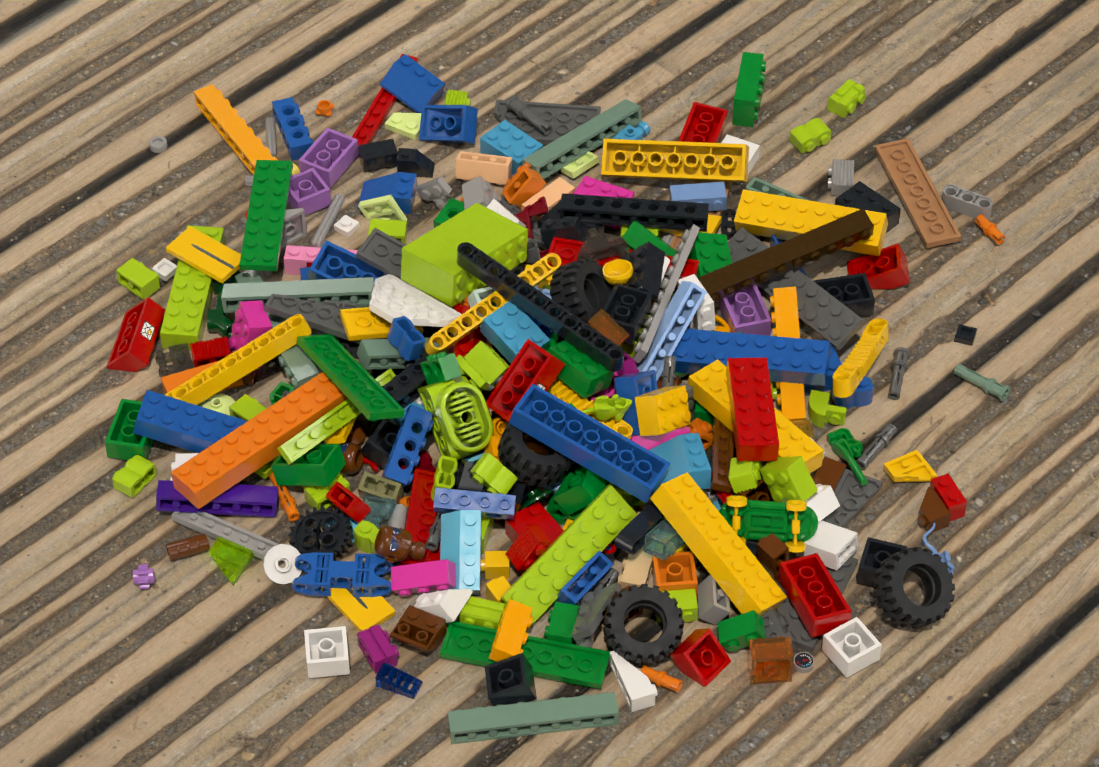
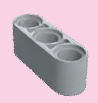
(966, 201)

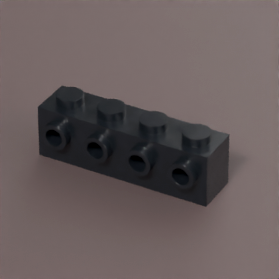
(405, 386)

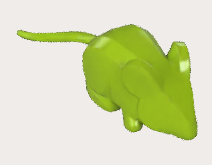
(606, 407)

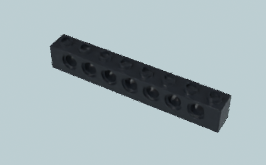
(623, 211)

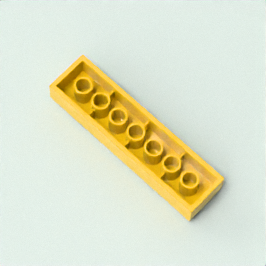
(675, 160)
(789, 217)
(712, 393)
(717, 546)

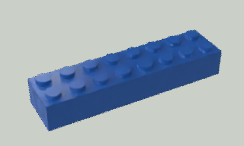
(787, 358)
(589, 443)

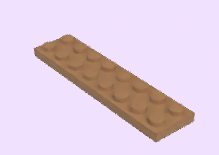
(917, 193)

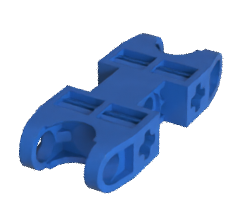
(342, 575)

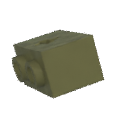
(381, 487)

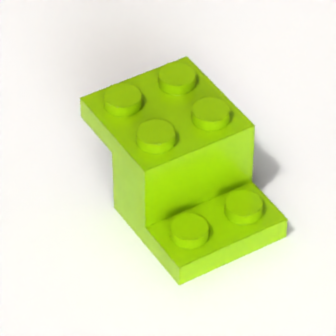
(483, 366)

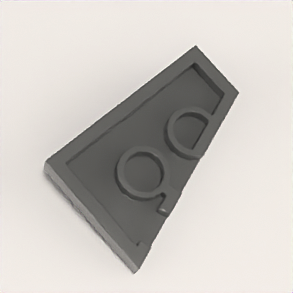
(591, 611)

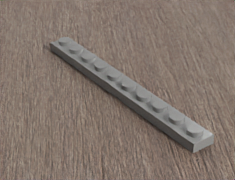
(668, 285)

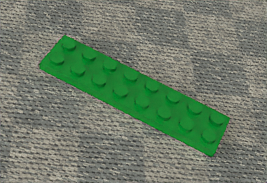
(266, 215)
(350, 377)
(548, 657)

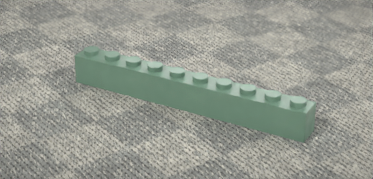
(296, 362)

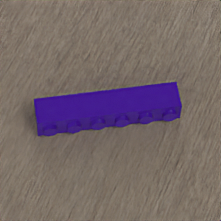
(237, 500)

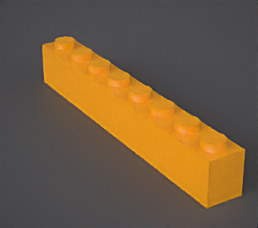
(231, 127)
(787, 325)

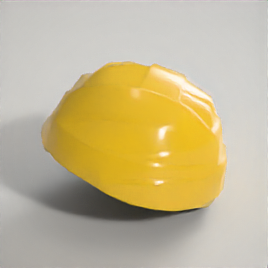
(617, 271)

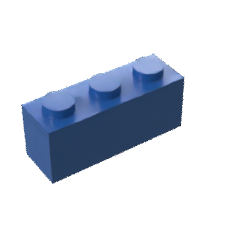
(585, 579)

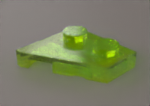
(230, 558)

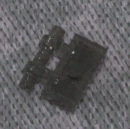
(178, 355)

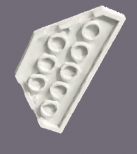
(397, 298)

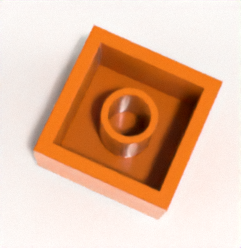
(675, 572)

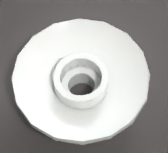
(287, 555)

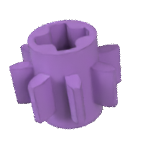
(143, 576)

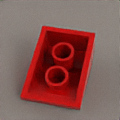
(882, 271)

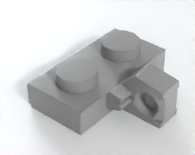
(436, 191)

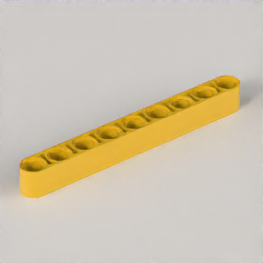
(486, 308)
(242, 361)

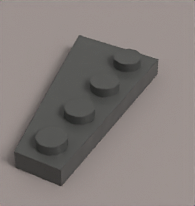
(851, 497)

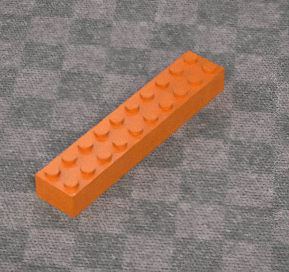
(255, 441)

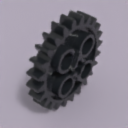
(338, 534)

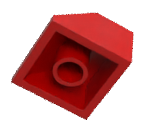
(700, 656)

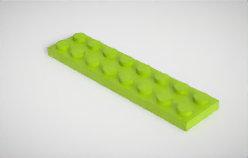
(571, 551)

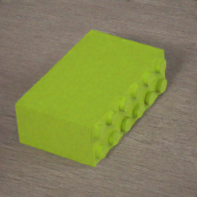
(432, 258)

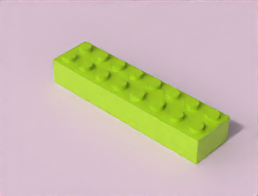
(189, 300)

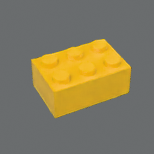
(662, 410)

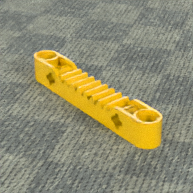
(861, 358)
(569, 396)

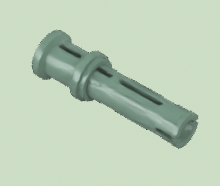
(990, 385)

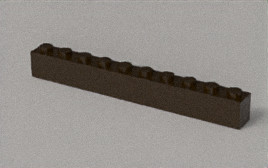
(787, 255)

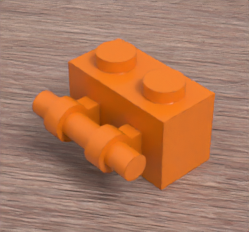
(523, 185)

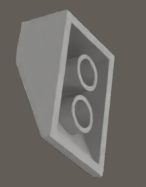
(294, 226)

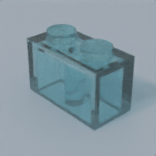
(662, 540)

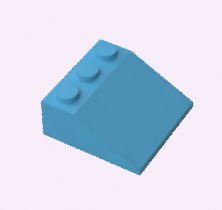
(685, 455)

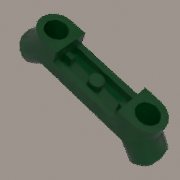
(217, 319)

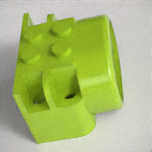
(448, 403)

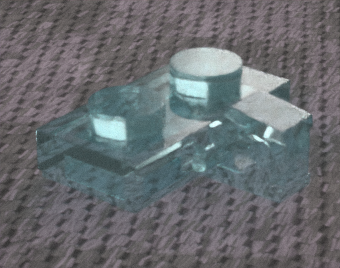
(380, 509)

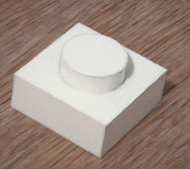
(346, 226)
(165, 269)

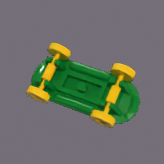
(755, 519)

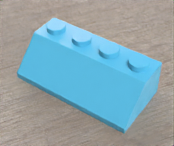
(462, 546)

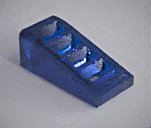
(388, 684)

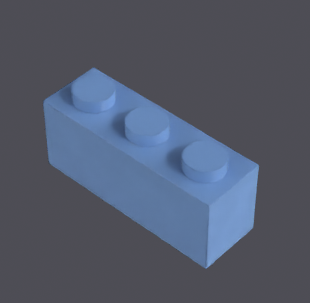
(711, 193)

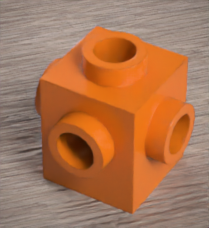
(704, 430)

